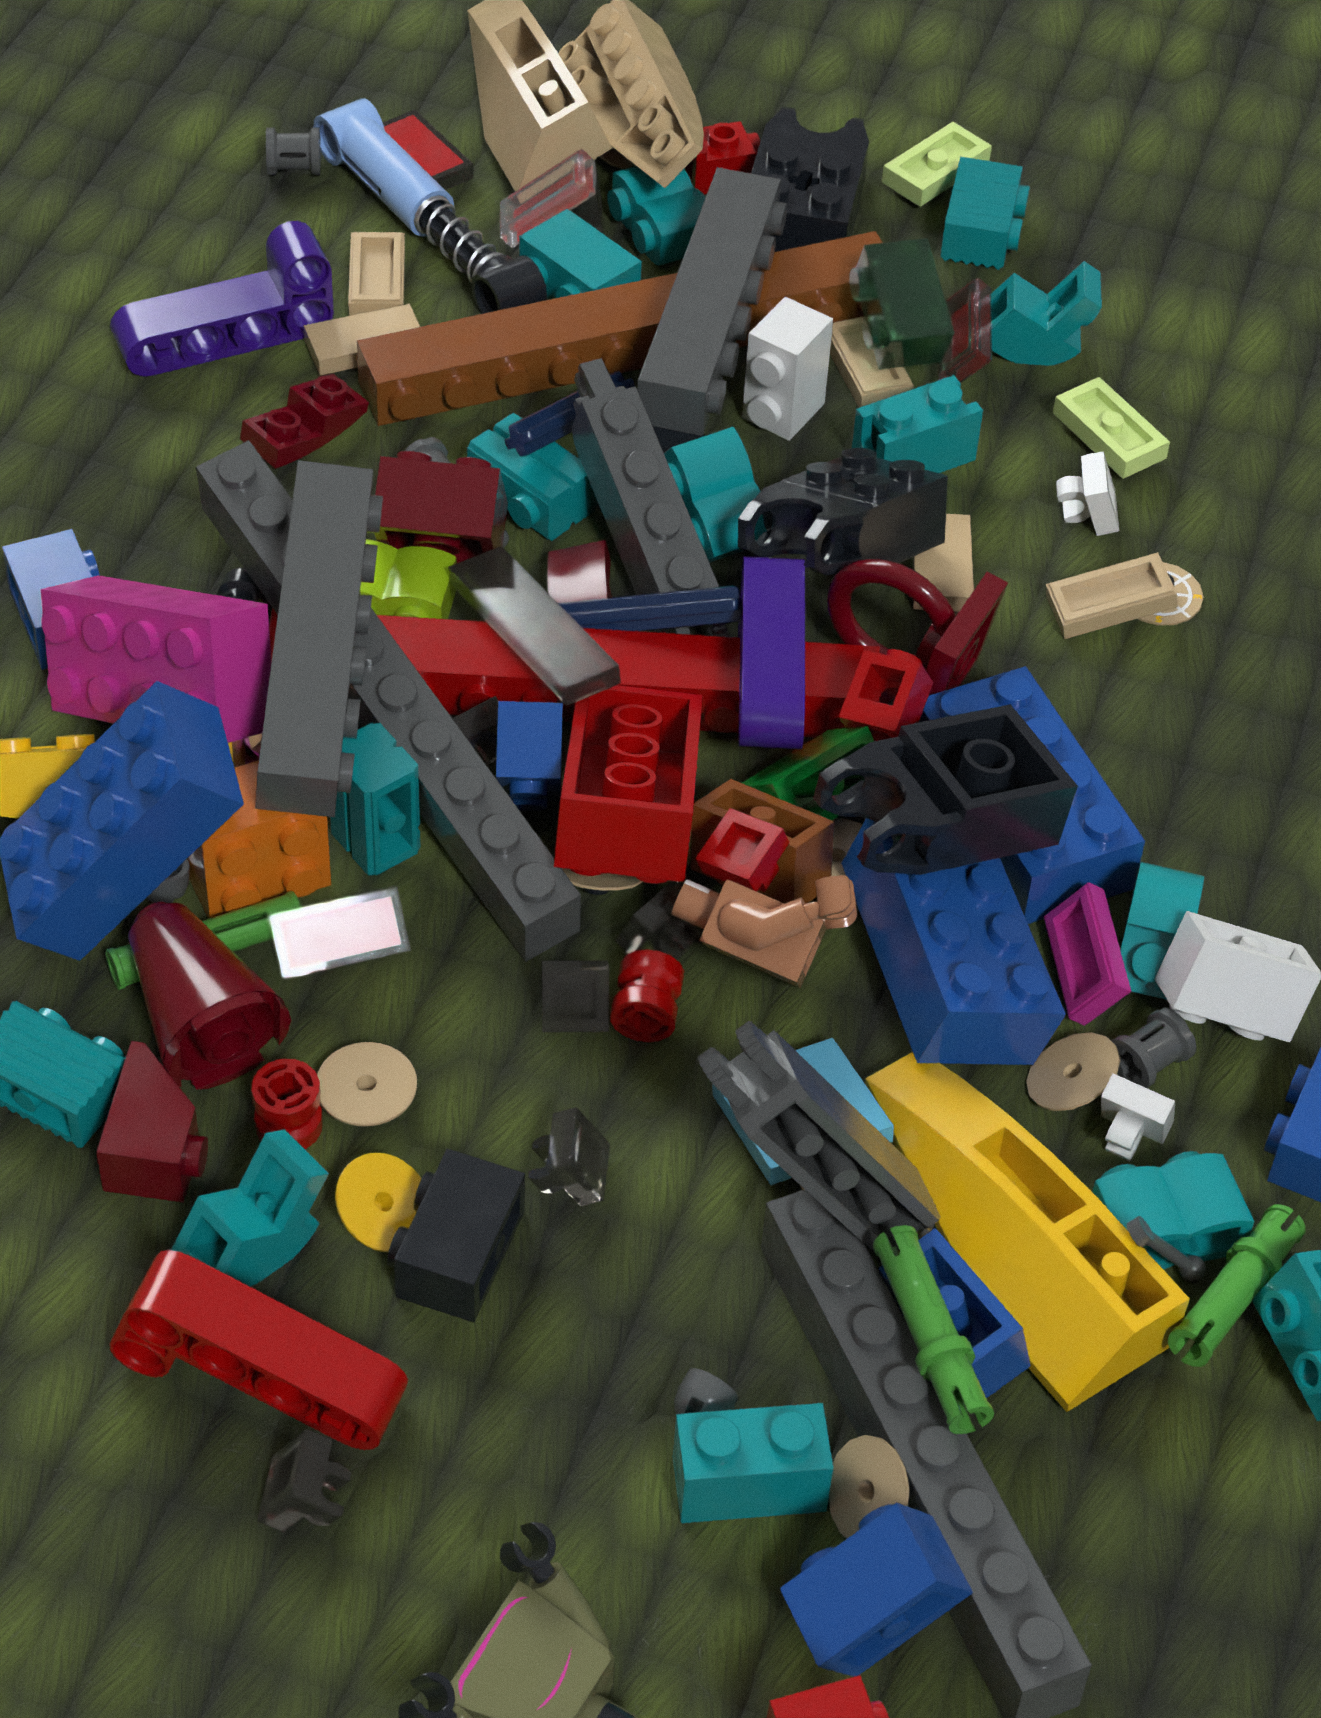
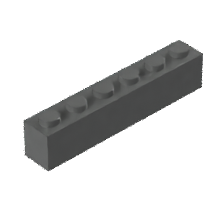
(711, 300)
(315, 639)

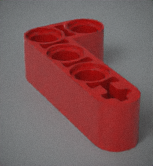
(257, 1348)

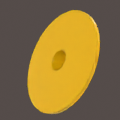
(376, 1198)

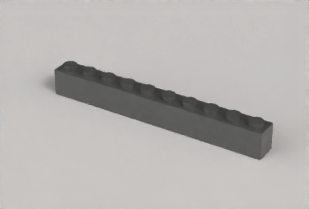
(456, 788)

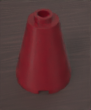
(202, 998)

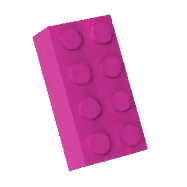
(121, 636)

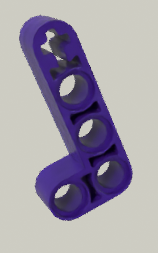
(233, 313)
(772, 653)

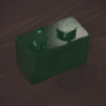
(901, 304)

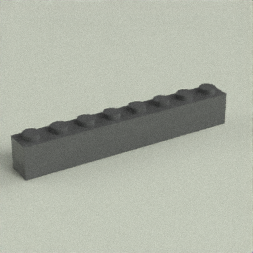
(869, 1357)

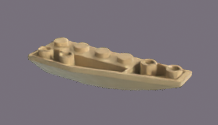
(637, 89)
(527, 94)

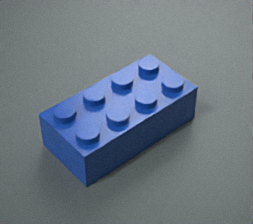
(119, 821)
(1098, 837)
(957, 961)

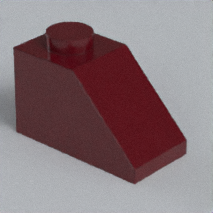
(150, 1133)

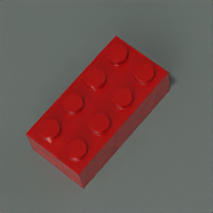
(630, 784)

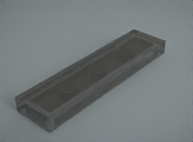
(535, 625)

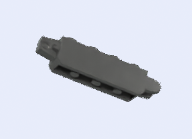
(637, 491)
(820, 1137)

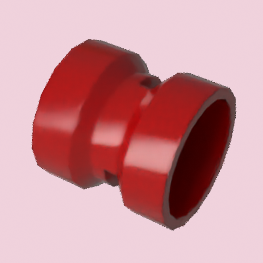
(647, 1006)
(288, 1098)

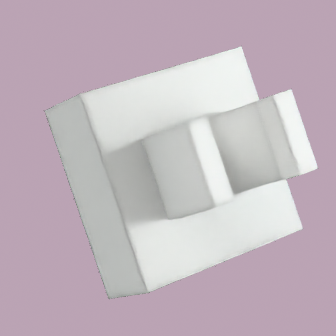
(1091, 495)
(1134, 1114)

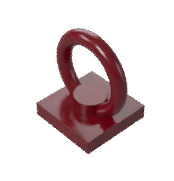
(951, 641)

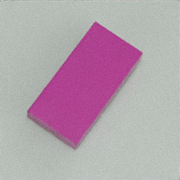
(1087, 954)

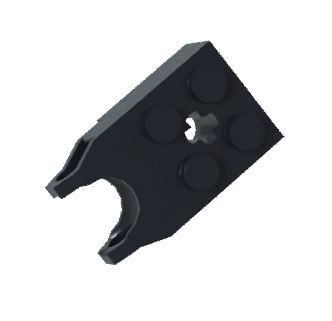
(818, 176)
(849, 512)
(952, 792)

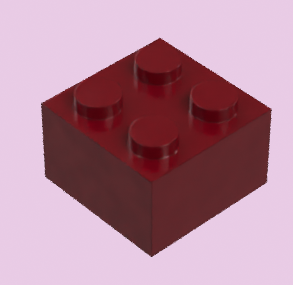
(441, 504)

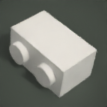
(787, 368)
(1237, 978)

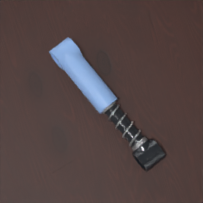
(358, 139)

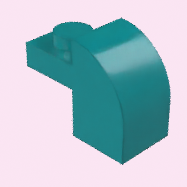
(1044, 326)
(1153, 919)
(262, 1221)

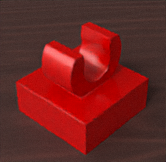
(743, 851)

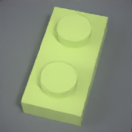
(933, 163)
(1111, 426)

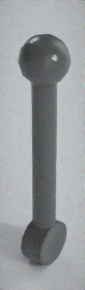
(1190, 1267)

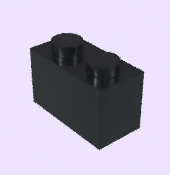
(457, 1234)

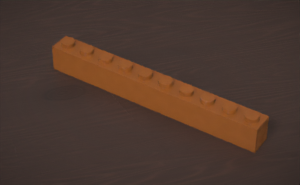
(546, 341)

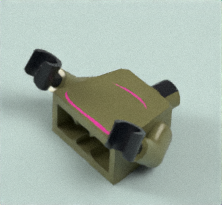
(537, 1654)

